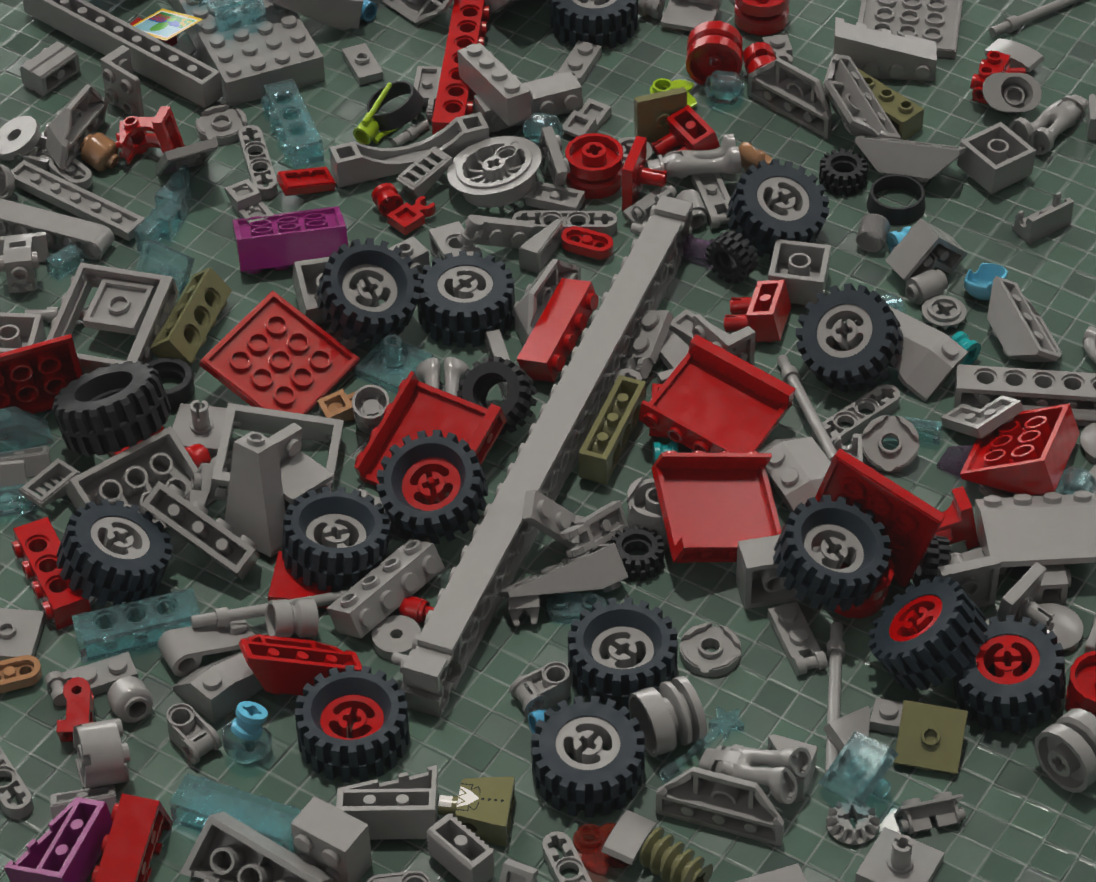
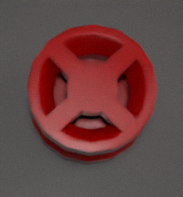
(386, 198)

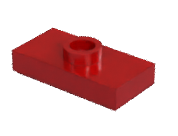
(306, 181)

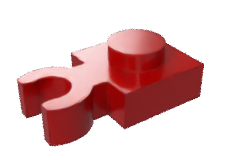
(408, 217)

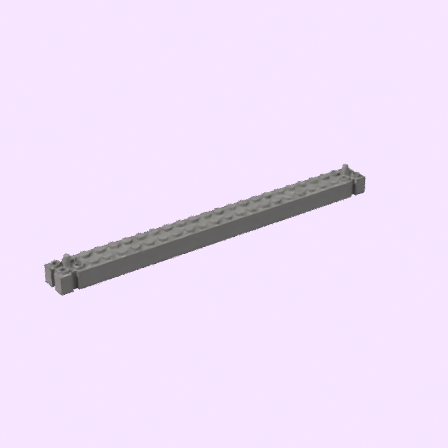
(542, 463)

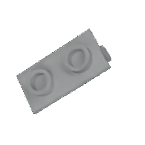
(640, 210)
(917, 813)

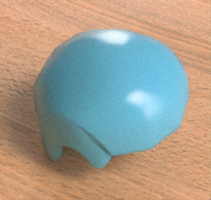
(980, 283)

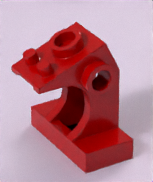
(135, 140)
(959, 520)

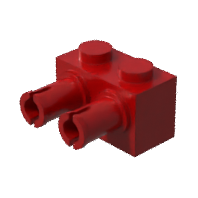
(687, 132)
(763, 312)

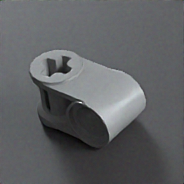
(543, 687)
(191, 732)

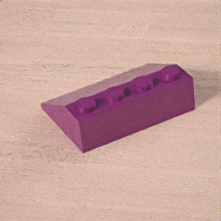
(288, 238)

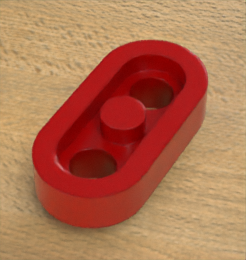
(587, 242)

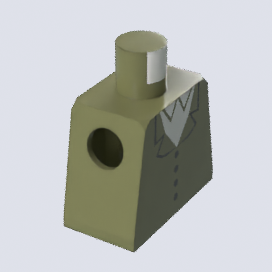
(483, 807)

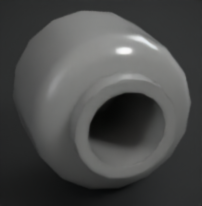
(130, 699)

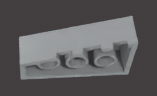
(886, 54)
(238, 853)

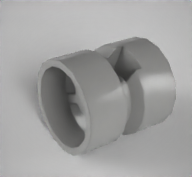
(369, 407)
(296, 618)

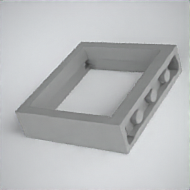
(78, 292)
(271, 422)

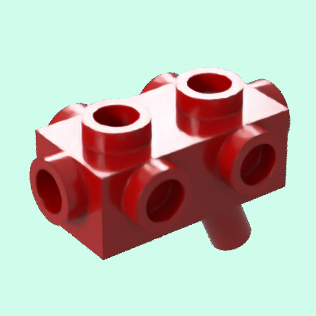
(994, 63)

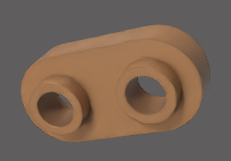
(19, 673)

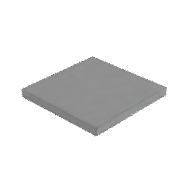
(919, 18)

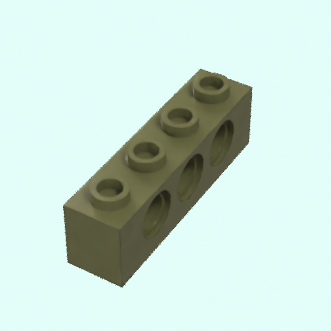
(192, 317)
(611, 429)

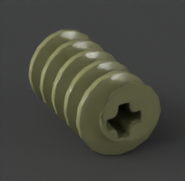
(669, 862)

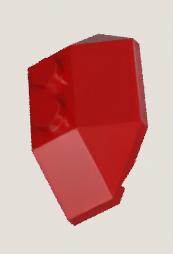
(290, 663)

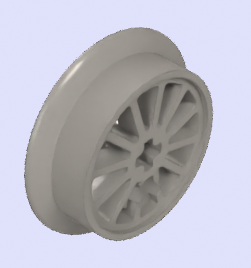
(495, 170)

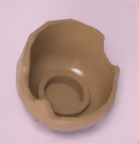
(751, 156)

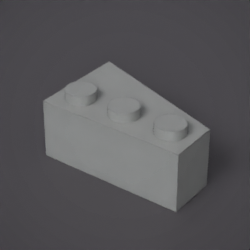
(395, 807)

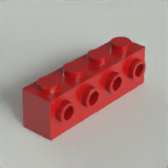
(558, 329)

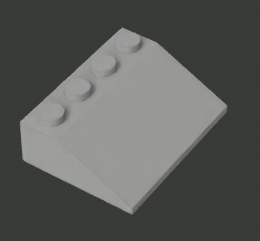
(135, 473)
(1038, 528)

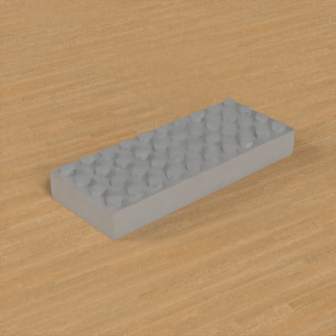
(255, 53)

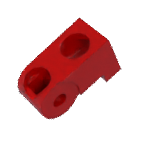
(78, 708)

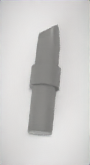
(410, 133)

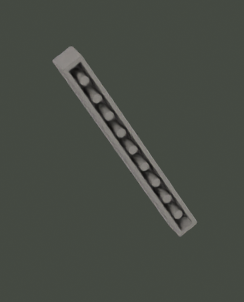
(148, 54)

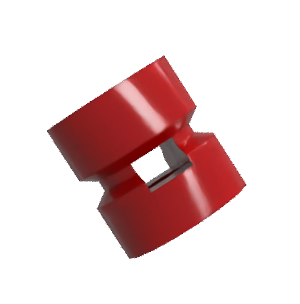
(757, 55)

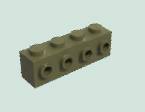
(902, 112)

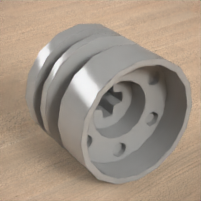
(668, 715)

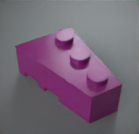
(67, 848)

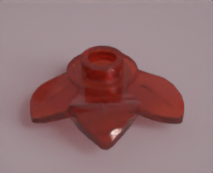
(589, 842)

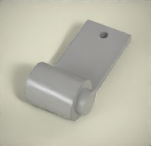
(186, 645)

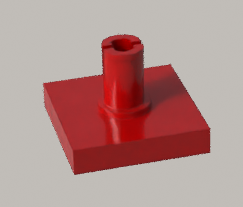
(636, 174)

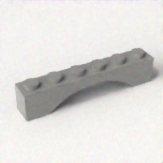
(360, 163)

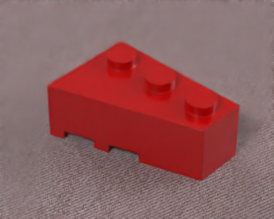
(132, 840)

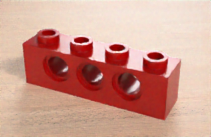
(38, 548)

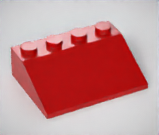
(37, 373)
(1025, 453)

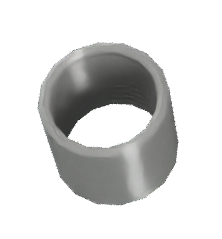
(873, 232)

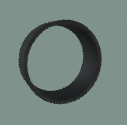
(402, 114)
(895, 215)

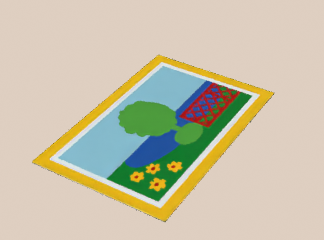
(166, 23)

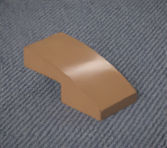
(337, 405)

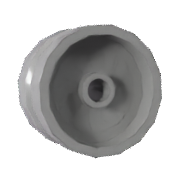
(1069, 750)

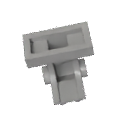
(20, 256)

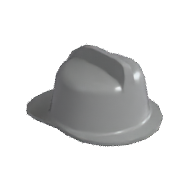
(1012, 92)

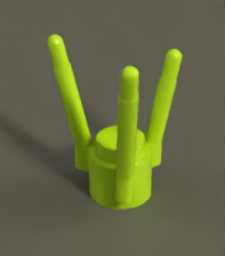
(369, 128)

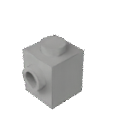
(1054, 585)

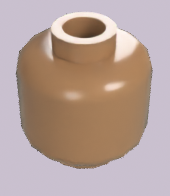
(99, 152)

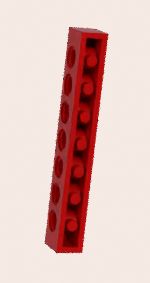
(454, 96)

